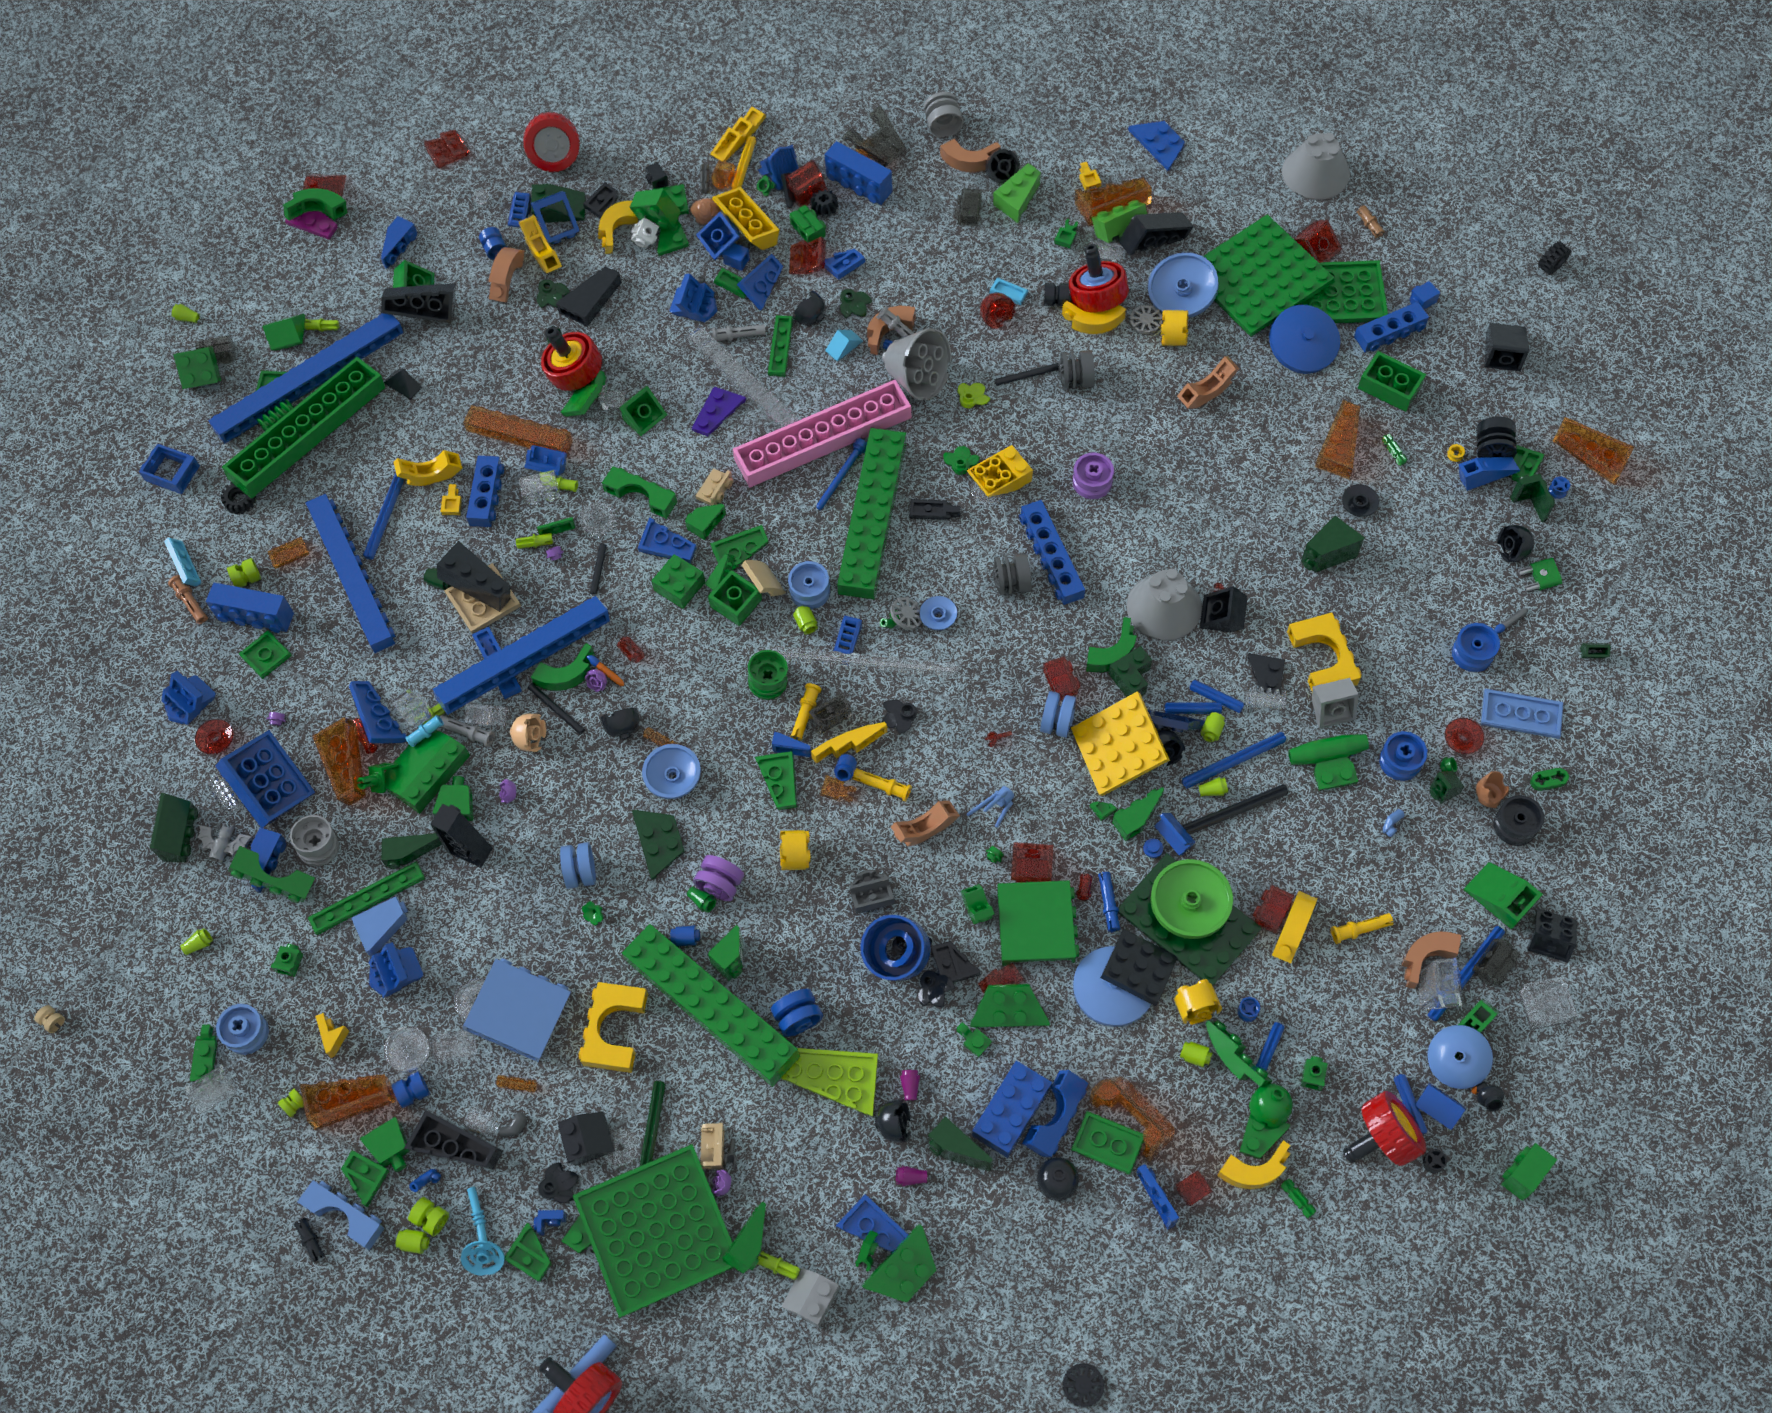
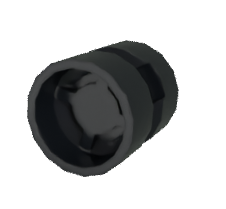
(1056, 294)

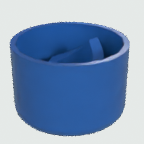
(875, 942)

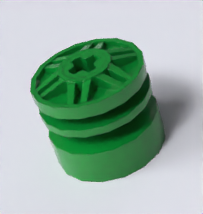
(767, 665)

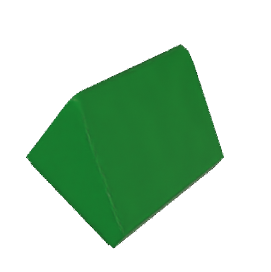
(557, 527)

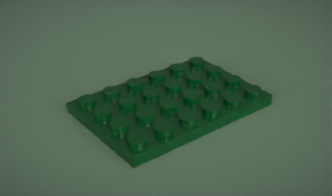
(1204, 956)

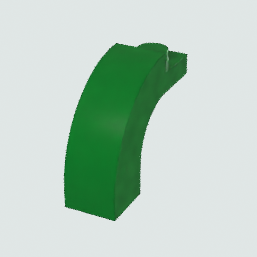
(315, 200)
(1101, 658)
(566, 677)

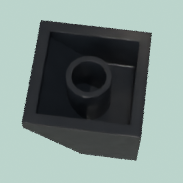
(1224, 610)
(585, 1137)

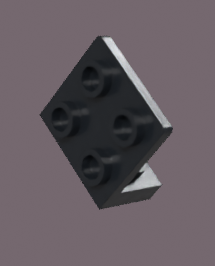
(1553, 935)

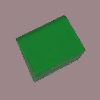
(285, 332)
(642, 411)

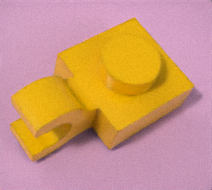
(1088, 178)
(452, 503)

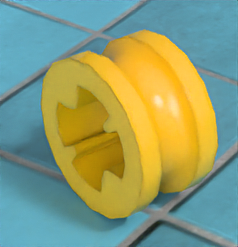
(1461, 452)

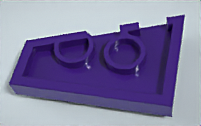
(716, 409)

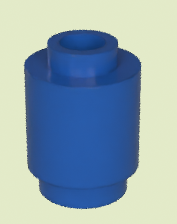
(845, 767)
(685, 936)

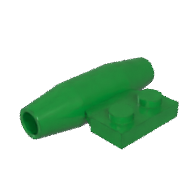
(1331, 759)

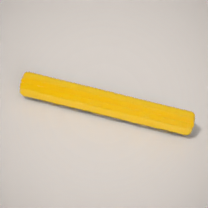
(744, 162)

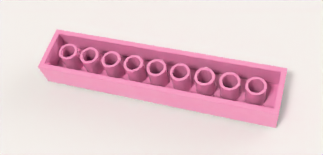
(821, 433)

